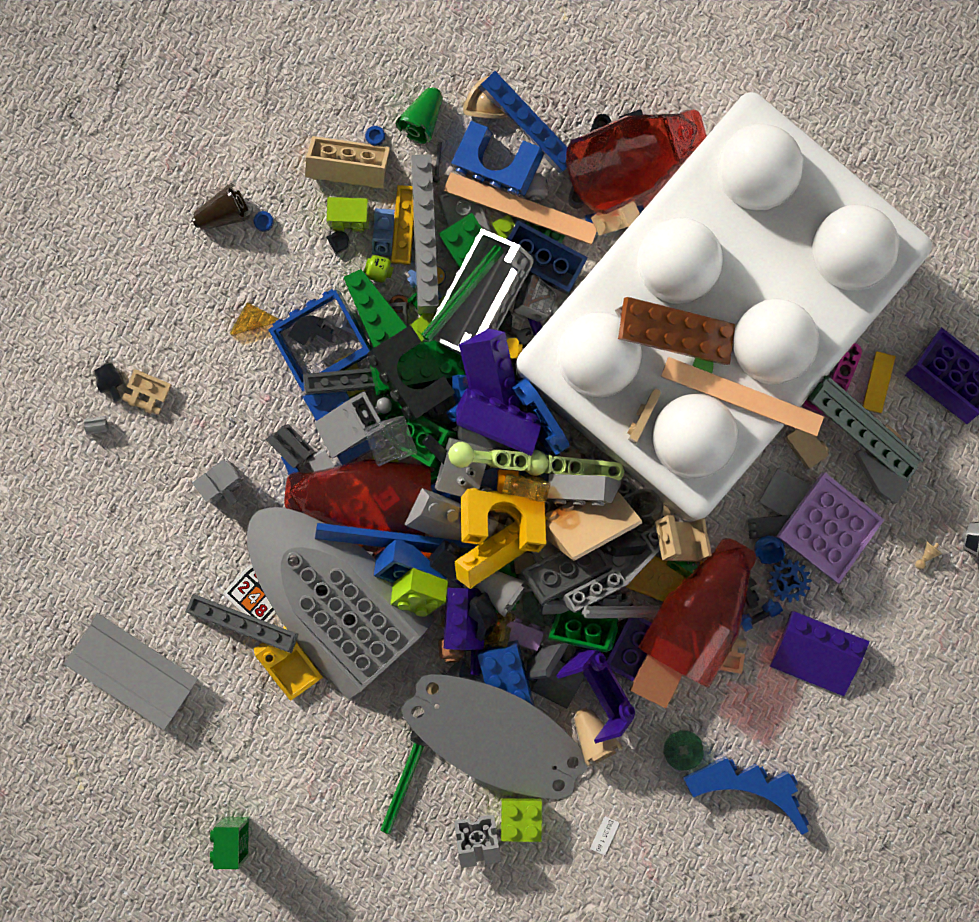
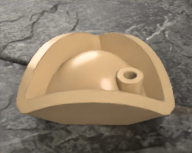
(480, 106)

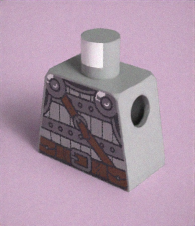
(535, 299)

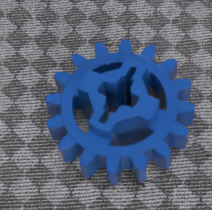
(793, 571)

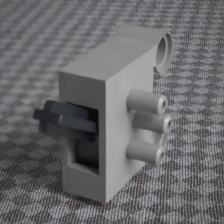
(455, 479)

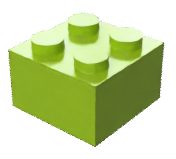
(348, 213)
(419, 592)
(521, 819)

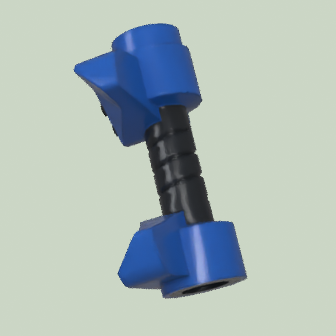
(769, 609)

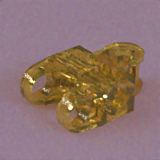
(526, 486)

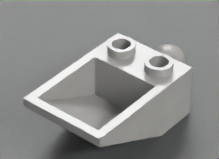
(344, 425)

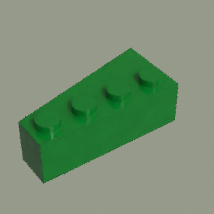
(376, 314)

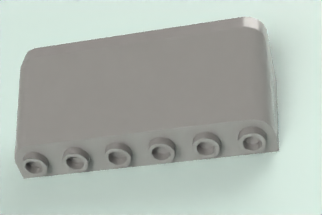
(493, 295)

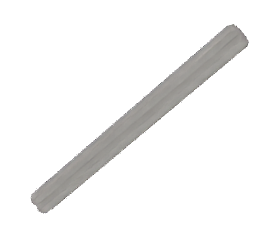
(620, 611)

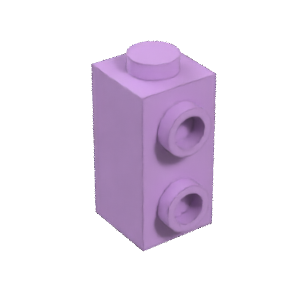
(527, 636)

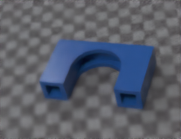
(515, 177)

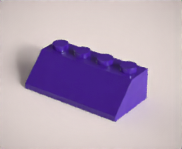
(490, 366)
(498, 421)

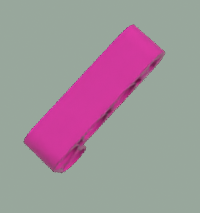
(842, 381)

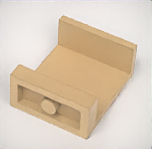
(683, 539)

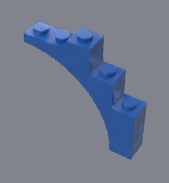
(722, 776)

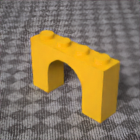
(526, 512)

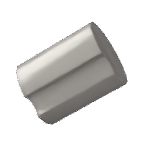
(96, 425)

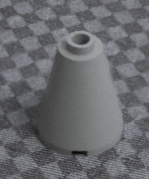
(502, 590)

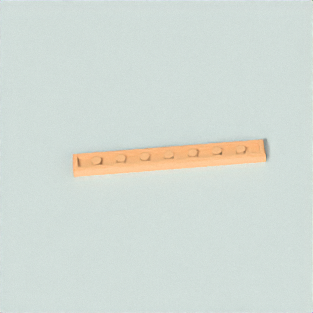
(520, 208)
(742, 396)

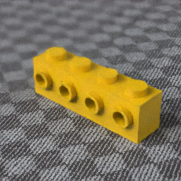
(489, 556)

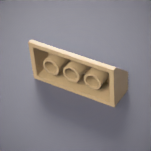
(347, 162)

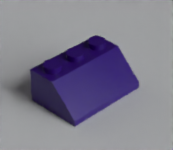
(458, 625)

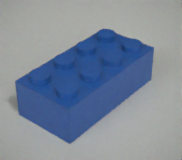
(323, 404)
(506, 670)

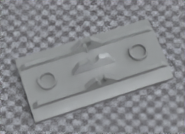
(131, 671)

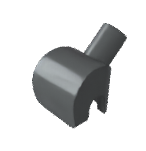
(522, 335)

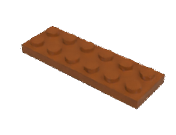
(676, 331)

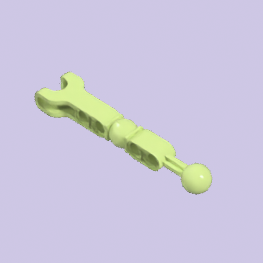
(462, 455)

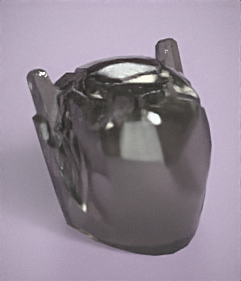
(647, 506)

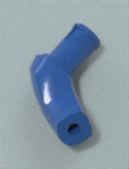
(459, 385)

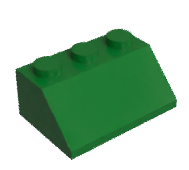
(585, 632)

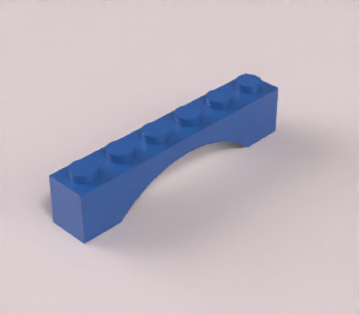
(512, 105)

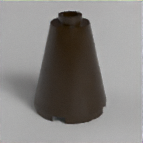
(222, 209)

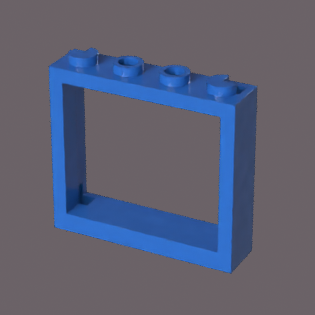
(312, 307)

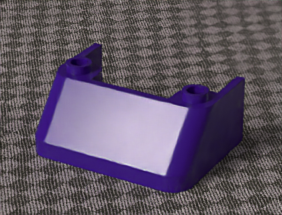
(606, 689)

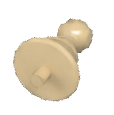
(929, 553)

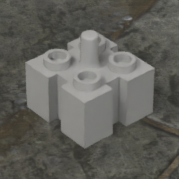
(219, 483)
(477, 841)

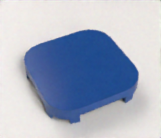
(551, 435)

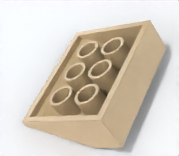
(587, 527)

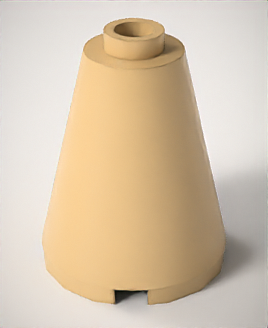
(588, 727)

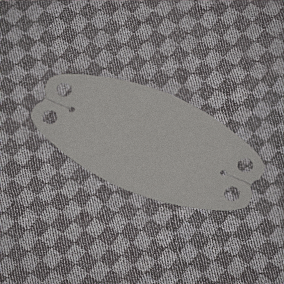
(494, 736)

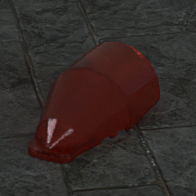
(631, 157)
(360, 494)
(703, 615)

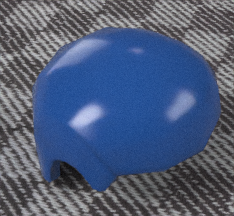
(769, 549)

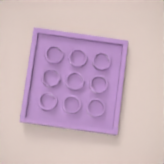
(830, 527)

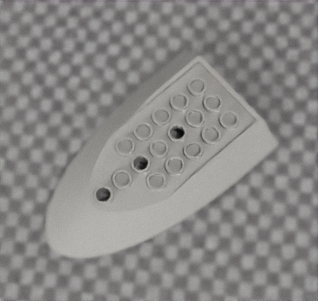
(343, 652)

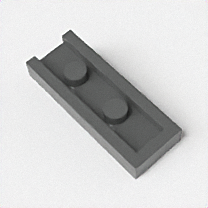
(765, 526)

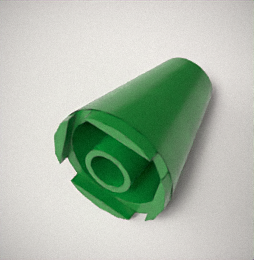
(421, 116)

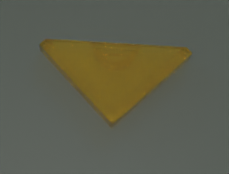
(251, 319)

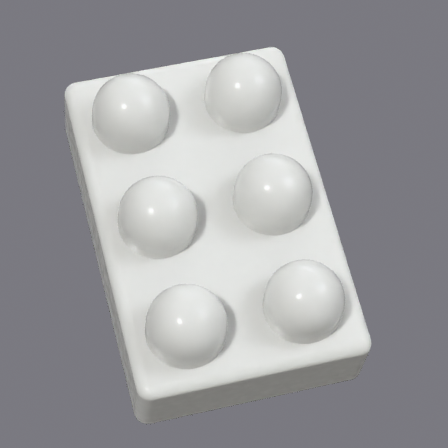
(743, 233)

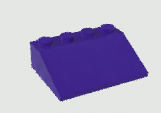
(949, 375)
(819, 653)

